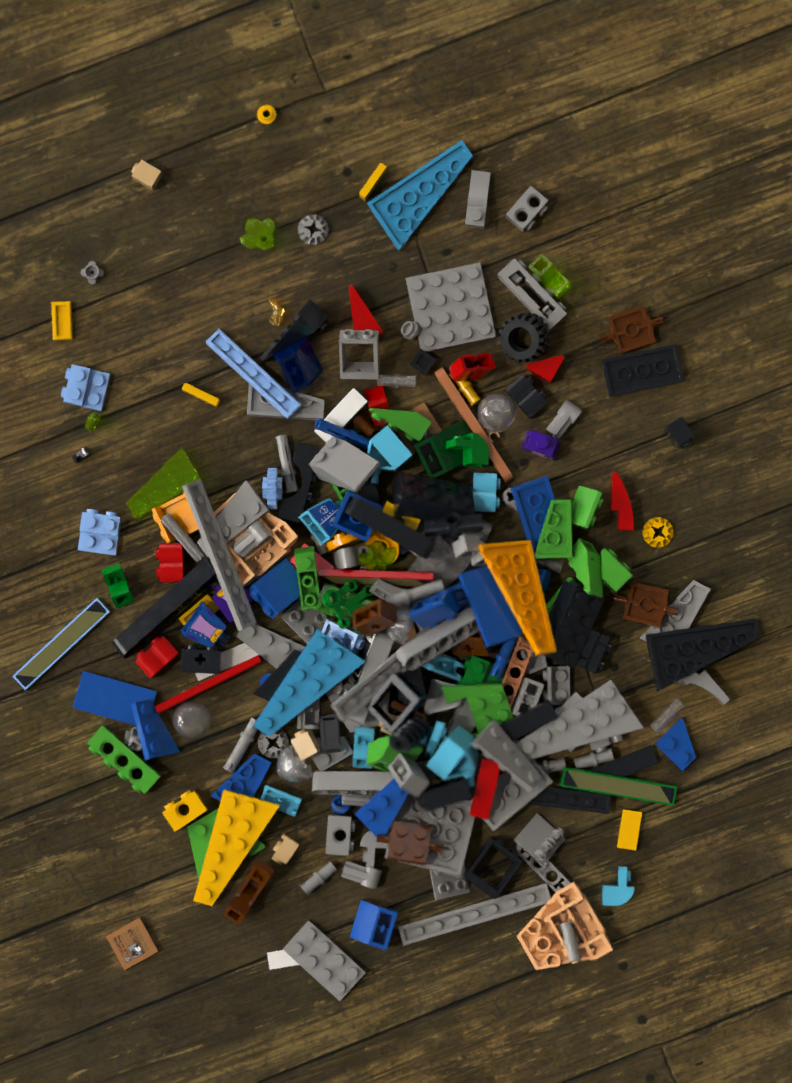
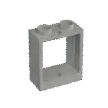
(351, 370)

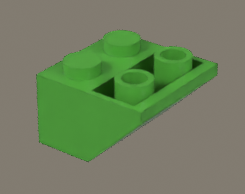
(584, 506)
(613, 572)
(382, 754)

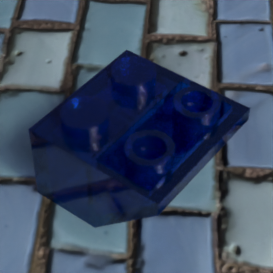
(298, 364)

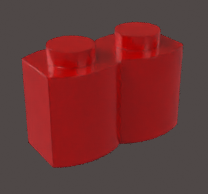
(471, 366)
(171, 562)
(156, 657)

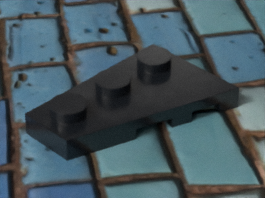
(274, 680)

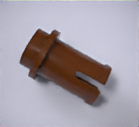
(364, 425)

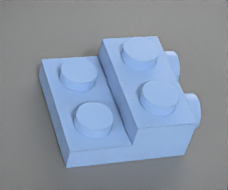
(85, 387)
(99, 532)
(345, 637)

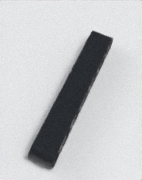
(166, 609)

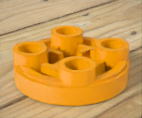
(341, 541)

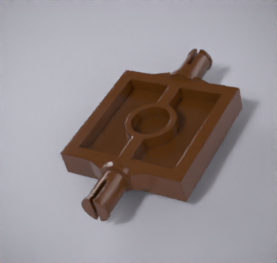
(631, 329)
(646, 605)
(409, 843)

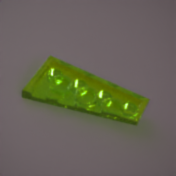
(163, 485)

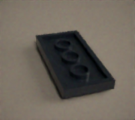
(642, 370)

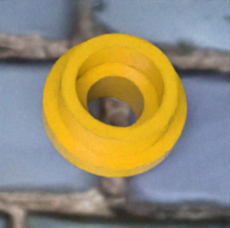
(266, 120)

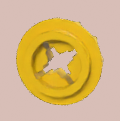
(648, 532)

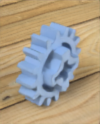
(272, 488)

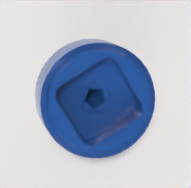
(337, 806)

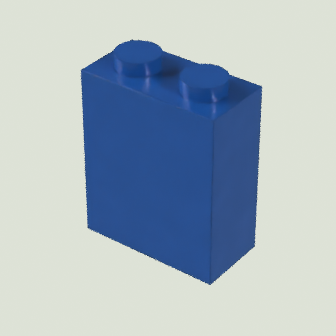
(276, 589)

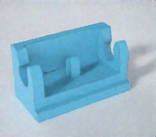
(444, 665)
(288, 803)

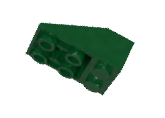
(433, 452)

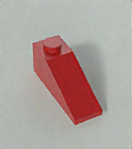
(361, 315)

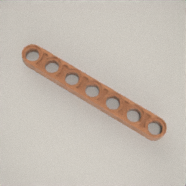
(472, 423)
(521, 664)

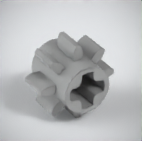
(132, 739)

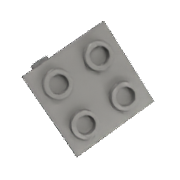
(304, 621)
(540, 839)
(447, 885)

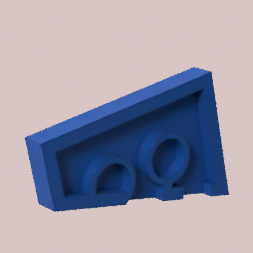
(152, 731)
(246, 778)
(382, 808)

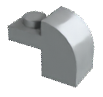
(369, 841)

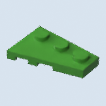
(556, 532)

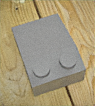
(343, 464)

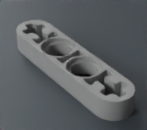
(542, 871)

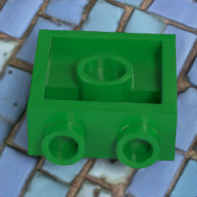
(478, 672)

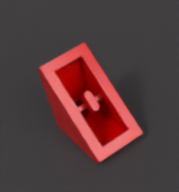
(545, 368)
(377, 399)

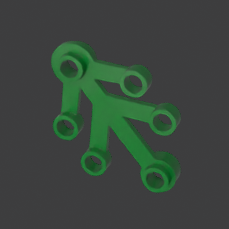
(350, 604)

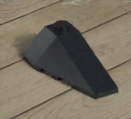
(306, 324)

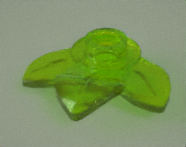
(256, 232)
(377, 556)

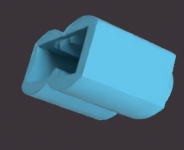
(485, 492)

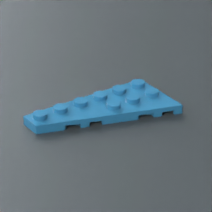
(412, 198)
(312, 675)

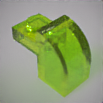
(549, 276)

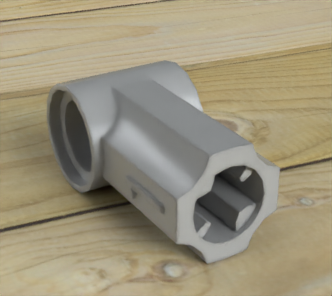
(566, 415)
(256, 535)
(364, 875)

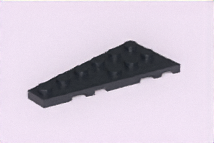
(688, 650)

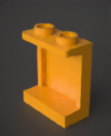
(180, 511)

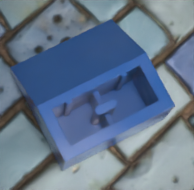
(373, 924)

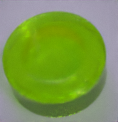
(92, 421)

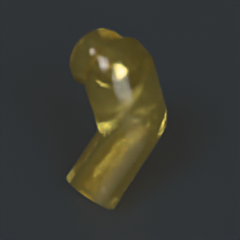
(278, 312)

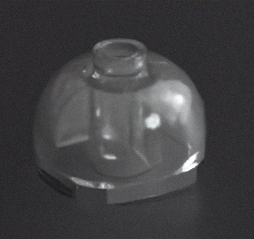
(496, 412)
(400, 631)
(191, 719)
(291, 767)

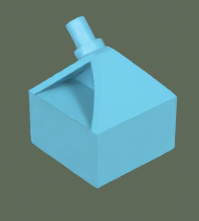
(388, 451)
(456, 757)

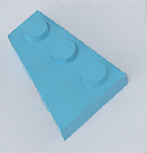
(438, 733)

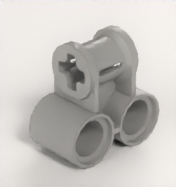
(348, 557)

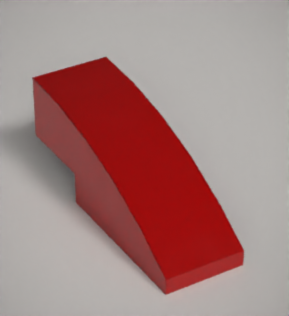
(621, 503)
(485, 789)

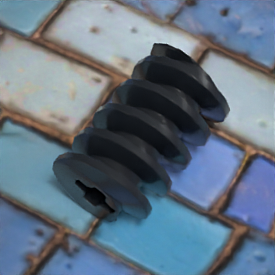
(409, 734)

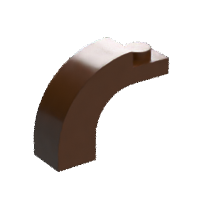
(248, 892)

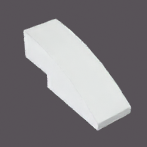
(344, 412)

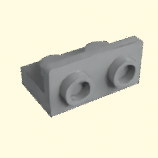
(557, 684)

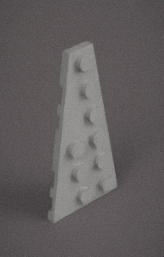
(589, 720)

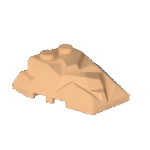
(265, 556)
(544, 937)

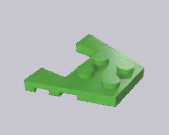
(485, 702)
(200, 835)

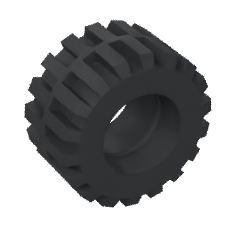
(510, 340)

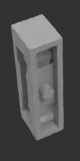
(532, 282)

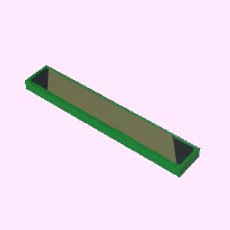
(618, 786)

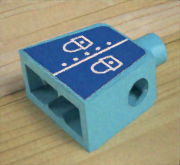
(320, 520)

